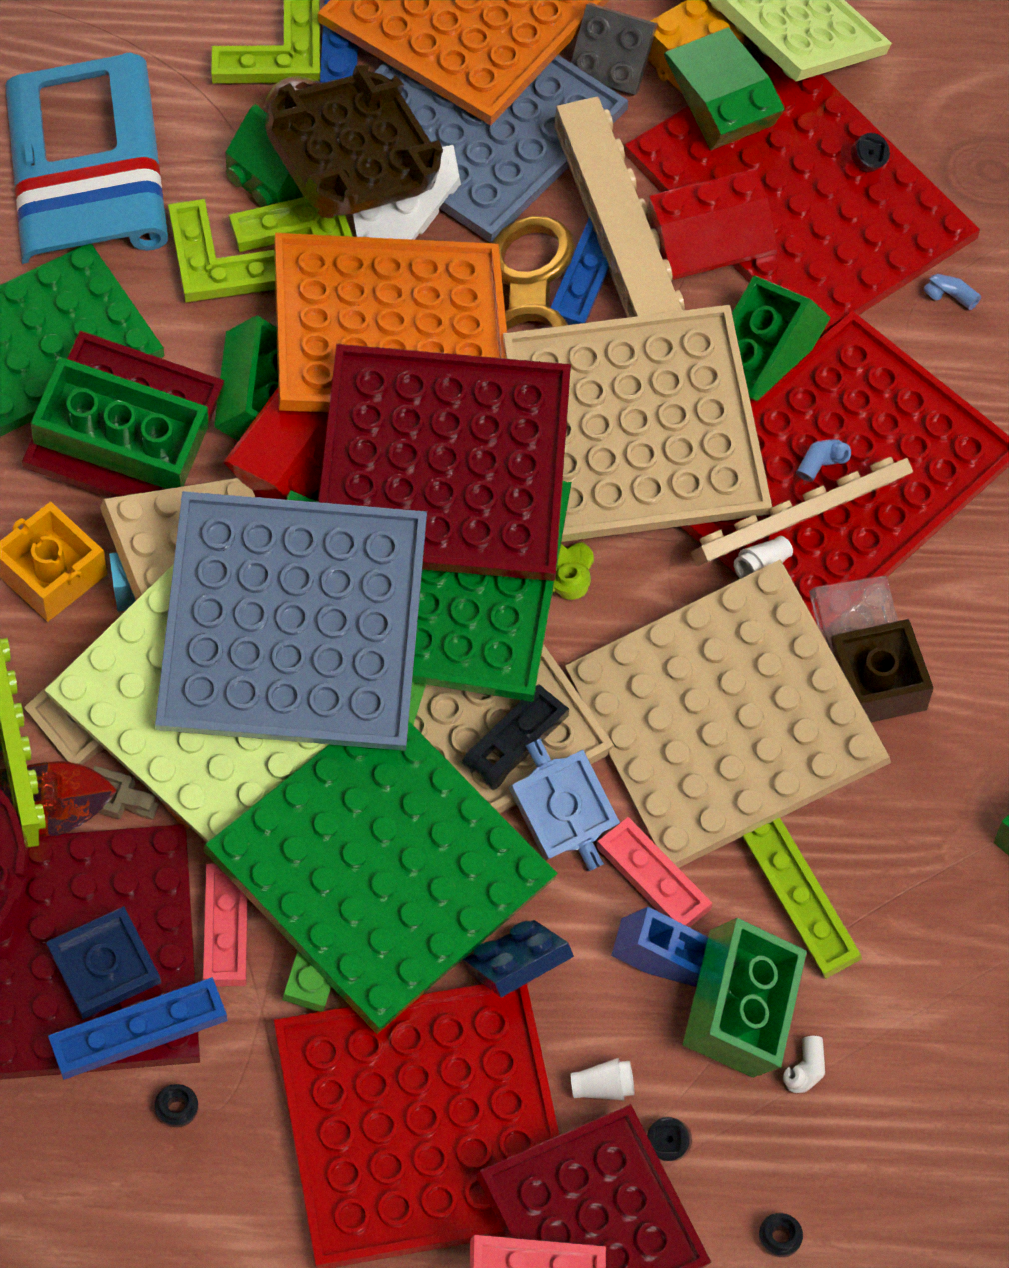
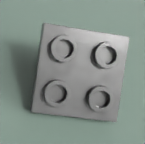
(613, 47)

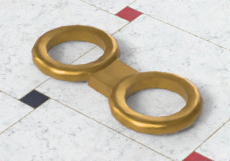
(531, 289)

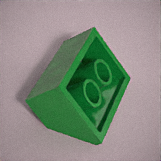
(248, 375)

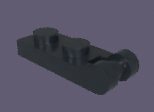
(508, 738)

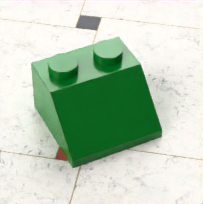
(256, 164)

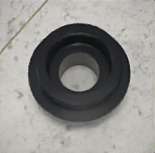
(173, 1094)
(784, 1223)

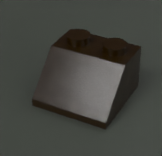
(885, 669)

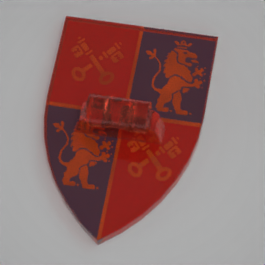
(68, 794)

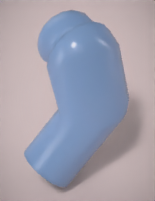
(955, 287)
(823, 453)

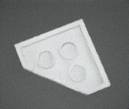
(412, 215)

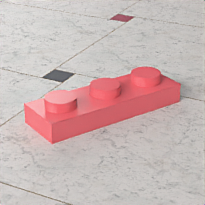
(653, 873)
(225, 930)
(523, 1253)

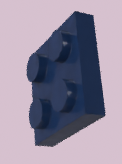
(517, 957)
(103, 962)

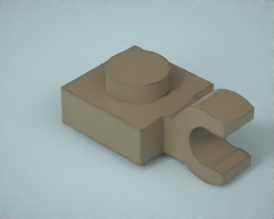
(126, 797)

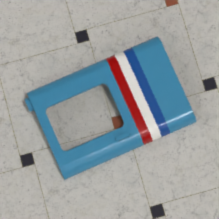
(91, 194)

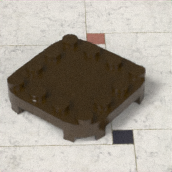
(352, 143)

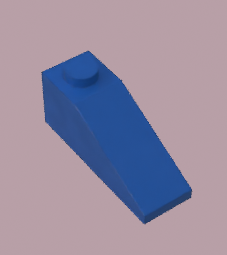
(660, 946)

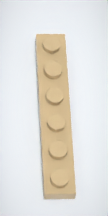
(786, 515)

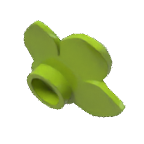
(573, 571)

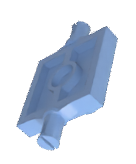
(564, 805)

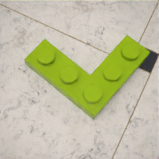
(275, 62)
(258, 226)
(204, 274)

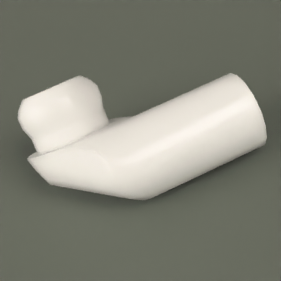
(810, 1070)

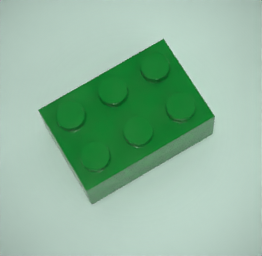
(745, 998)

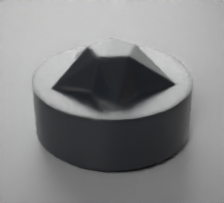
(870, 152)
(670, 1138)

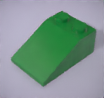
(724, 88)
(774, 332)

